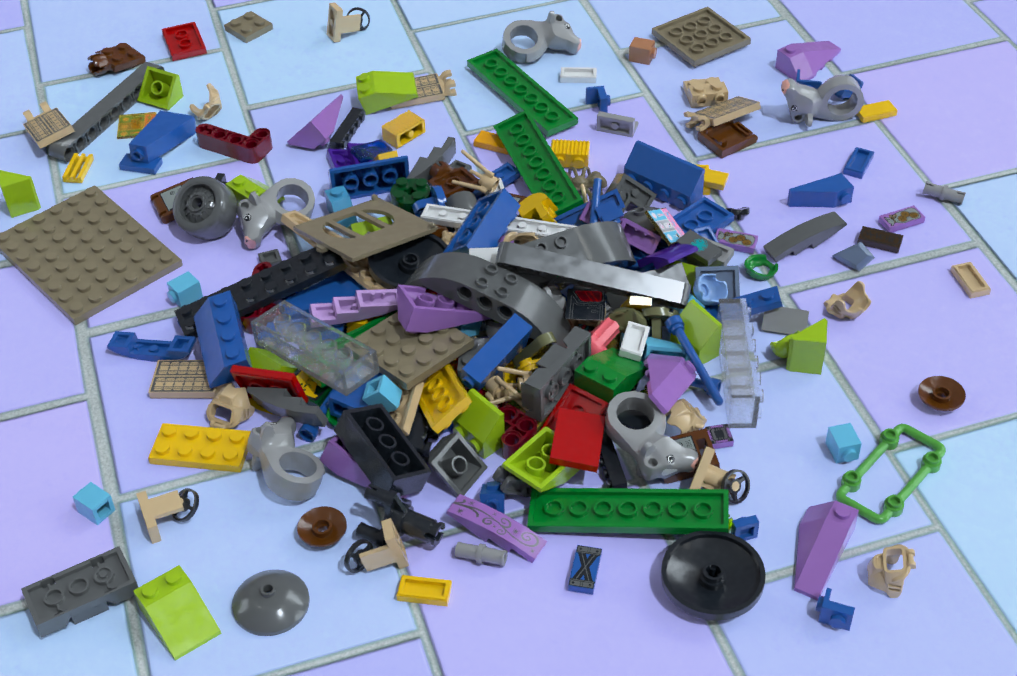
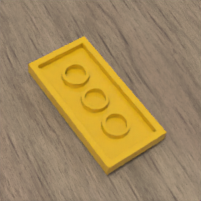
(443, 398)
(200, 447)

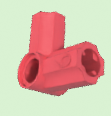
(603, 335)

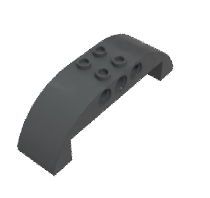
(596, 242)
(491, 292)

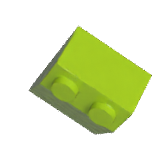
(385, 89)
(533, 466)
(176, 612)

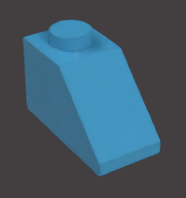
(337, 200)

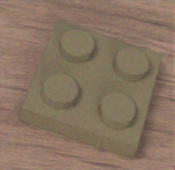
(248, 27)

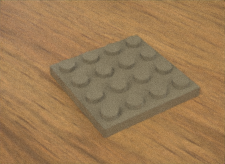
(701, 36)
(413, 356)

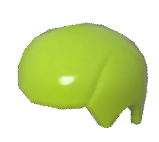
(781, 347)

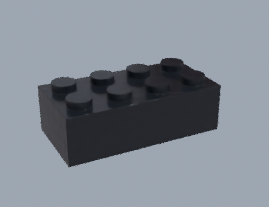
(382, 449)

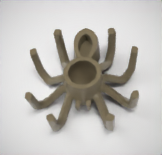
(588, 182)

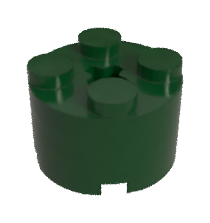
(408, 191)

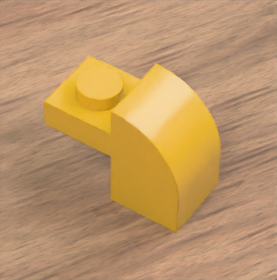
(538, 207)

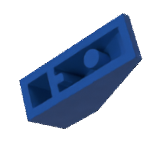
(826, 192)

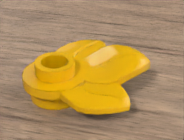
(527, 365)

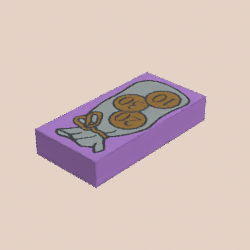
(901, 219)
(737, 240)

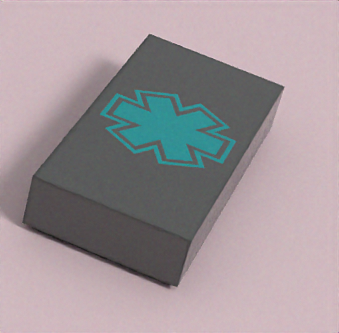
(707, 251)

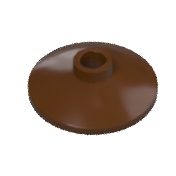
(942, 393)
(321, 519)

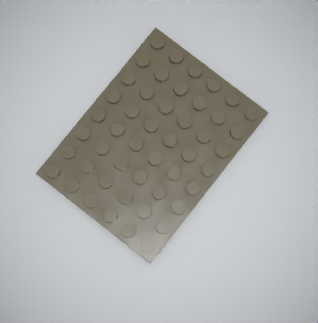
(86, 254)

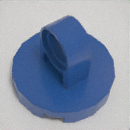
(437, 198)

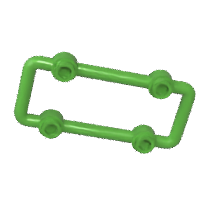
(893, 504)

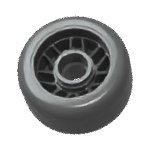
(205, 208)

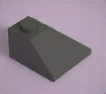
(456, 463)

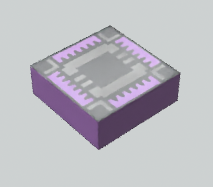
(720, 436)

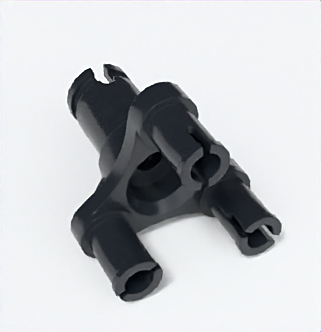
(403, 516)

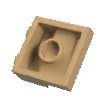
(705, 92)

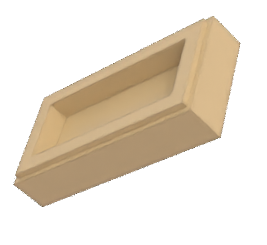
(970, 280)

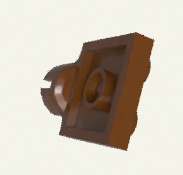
(115, 59)
(444, 175)

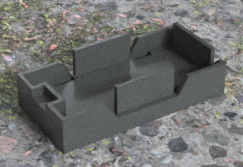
(548, 384)
(80, 591)

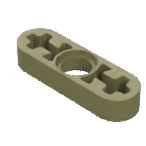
(536, 348)

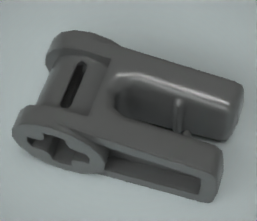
(511, 483)

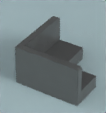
(631, 191)

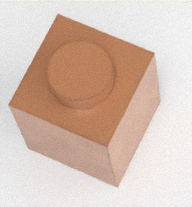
(642, 50)

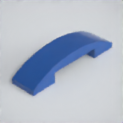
(150, 350)

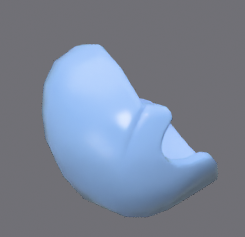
(709, 289)

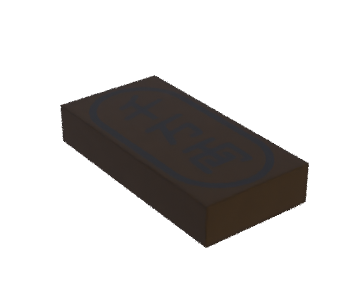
(880, 239)

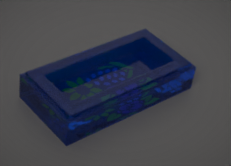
(368, 151)

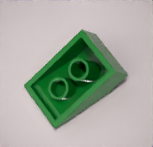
(608, 374)

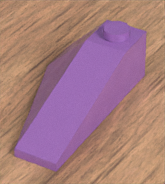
(807, 57)
(319, 128)
(431, 312)
(668, 379)
(341, 462)
(821, 542)

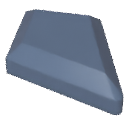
(855, 256)

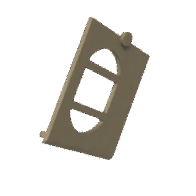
(404, 229)

